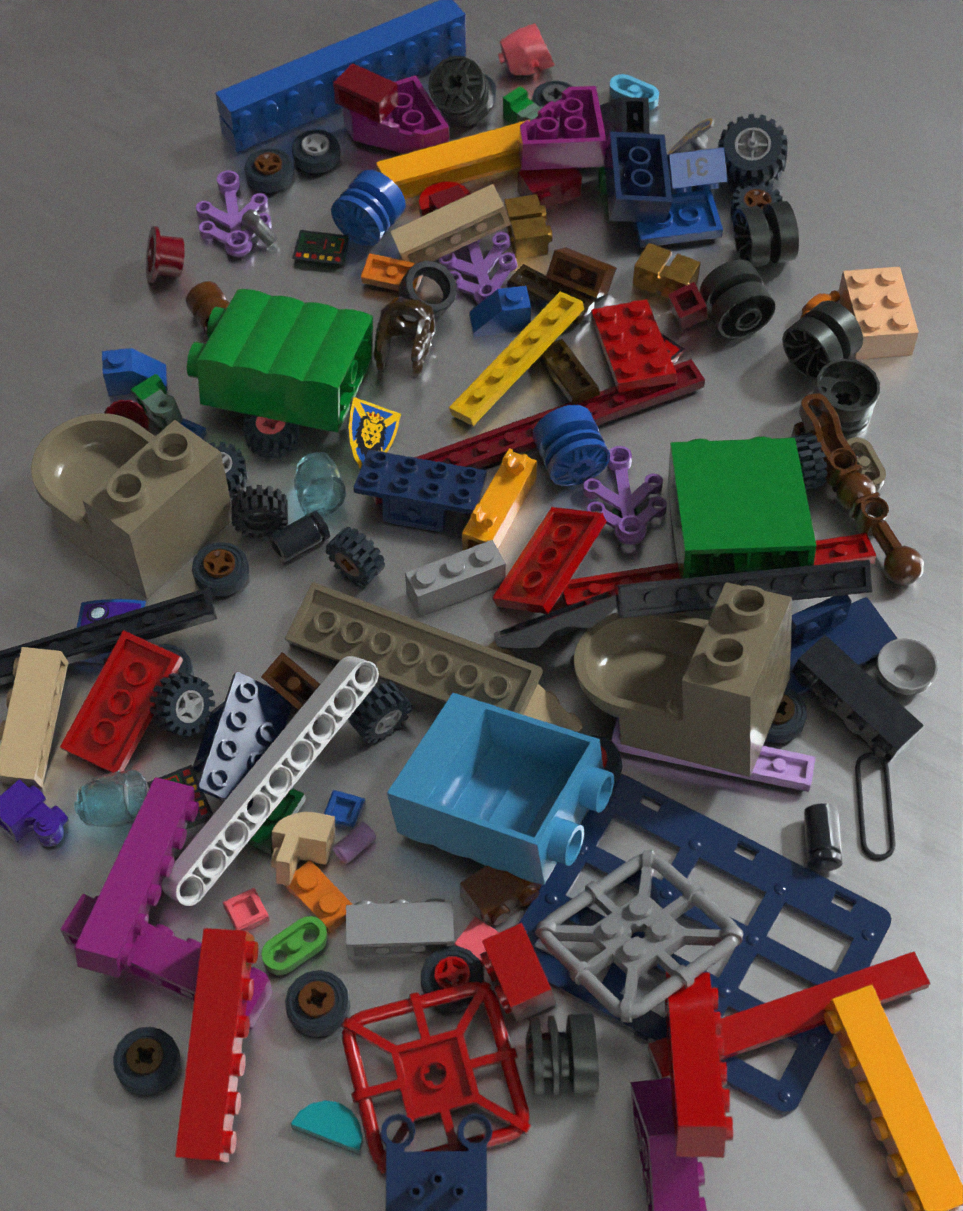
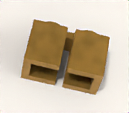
(528, 226)
(655, 276)

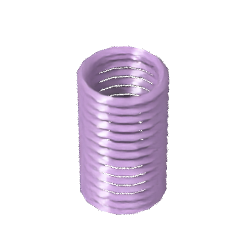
(359, 838)

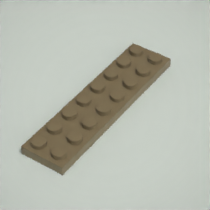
(410, 651)

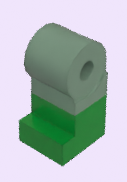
(519, 107)
(156, 402)

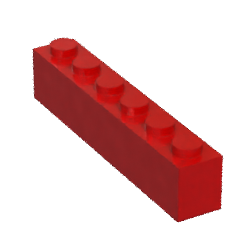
(216, 1046)
(696, 1071)

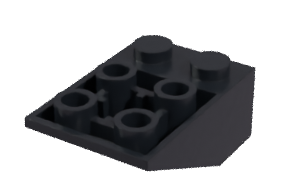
(626, 115)

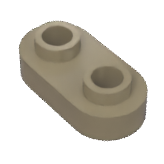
(868, 460)

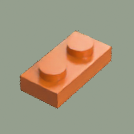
(387, 272)
(319, 896)

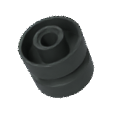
(766, 233)
(737, 299)
(821, 337)

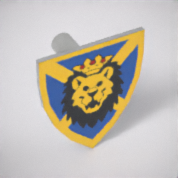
(694, 137)
(370, 429)

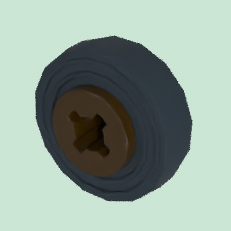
(790, 720)
(153, 1072)

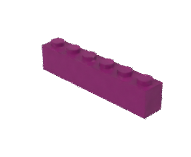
(136, 878)
(166, 959)

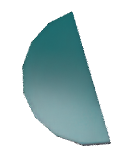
(330, 1123)

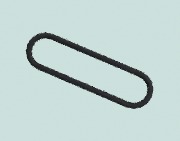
(861, 809)

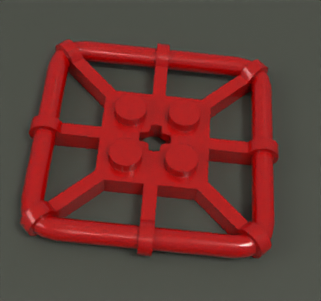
(449, 1054)

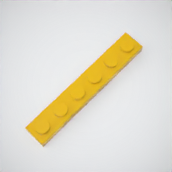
(516, 358)

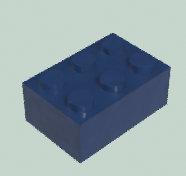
(637, 177)

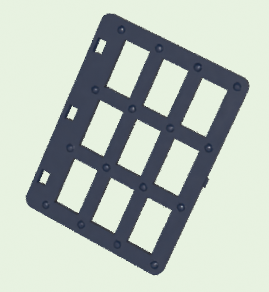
(769, 873)

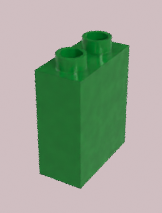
(738, 506)

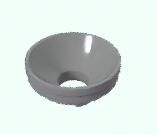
(911, 656)

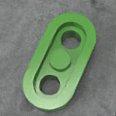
(292, 944)

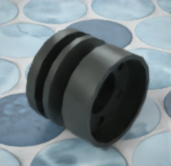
(465, 104)
(851, 391)
(563, 1054)

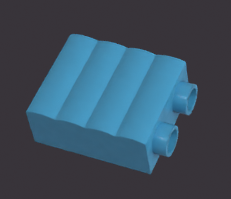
(500, 788)

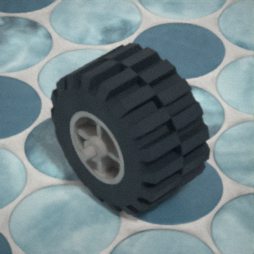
(754, 150)

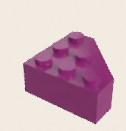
(408, 128)
(565, 133)
(669, 1179)

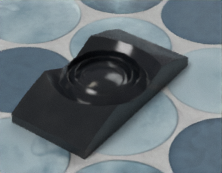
(558, 622)

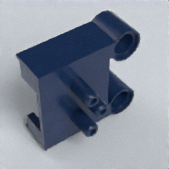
(454, 1168)

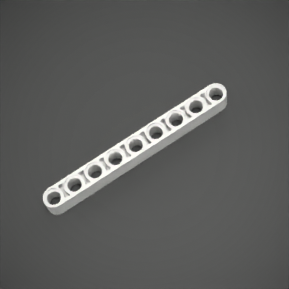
(256, 782)

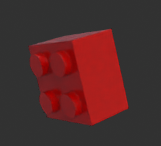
(521, 977)

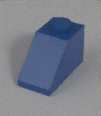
(502, 312)
(128, 368)

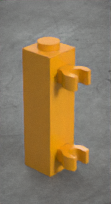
(501, 500)

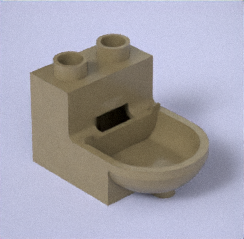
(132, 496)
(693, 682)

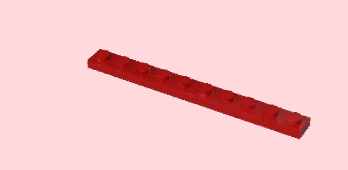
(828, 551)

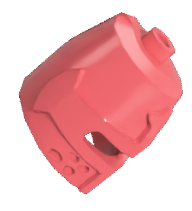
(524, 51)

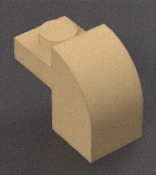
(298, 838)

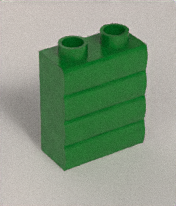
(283, 359)

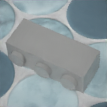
(455, 578)
(398, 928)

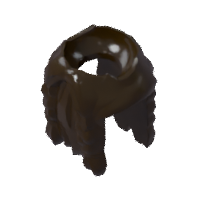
(394, 324)

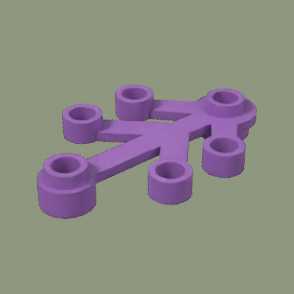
(237, 242)
(482, 267)
(629, 528)

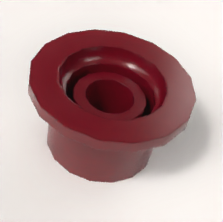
(164, 255)

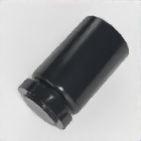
(299, 536)
(822, 837)

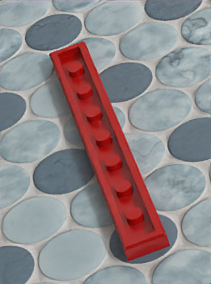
(805, 1008)

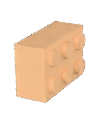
(882, 309)

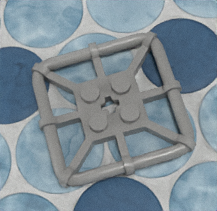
(638, 955)

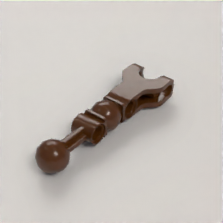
(856, 490)

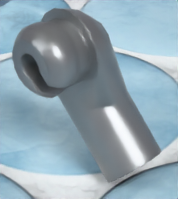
(252, 221)

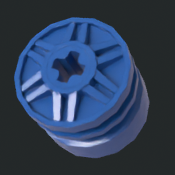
(368, 208)
(571, 445)

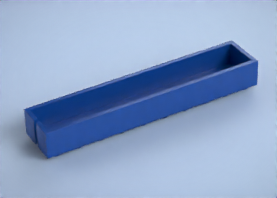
(305, 86)

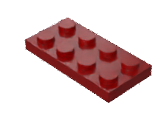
(633, 346)
(549, 560)
(120, 703)

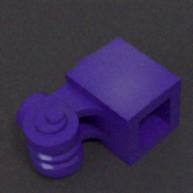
(24, 809)

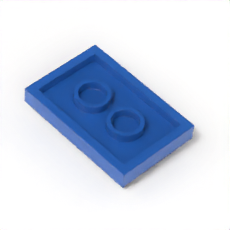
(690, 218)

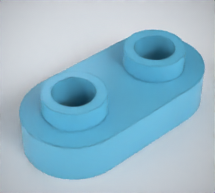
(628, 86)

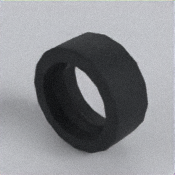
(440, 275)

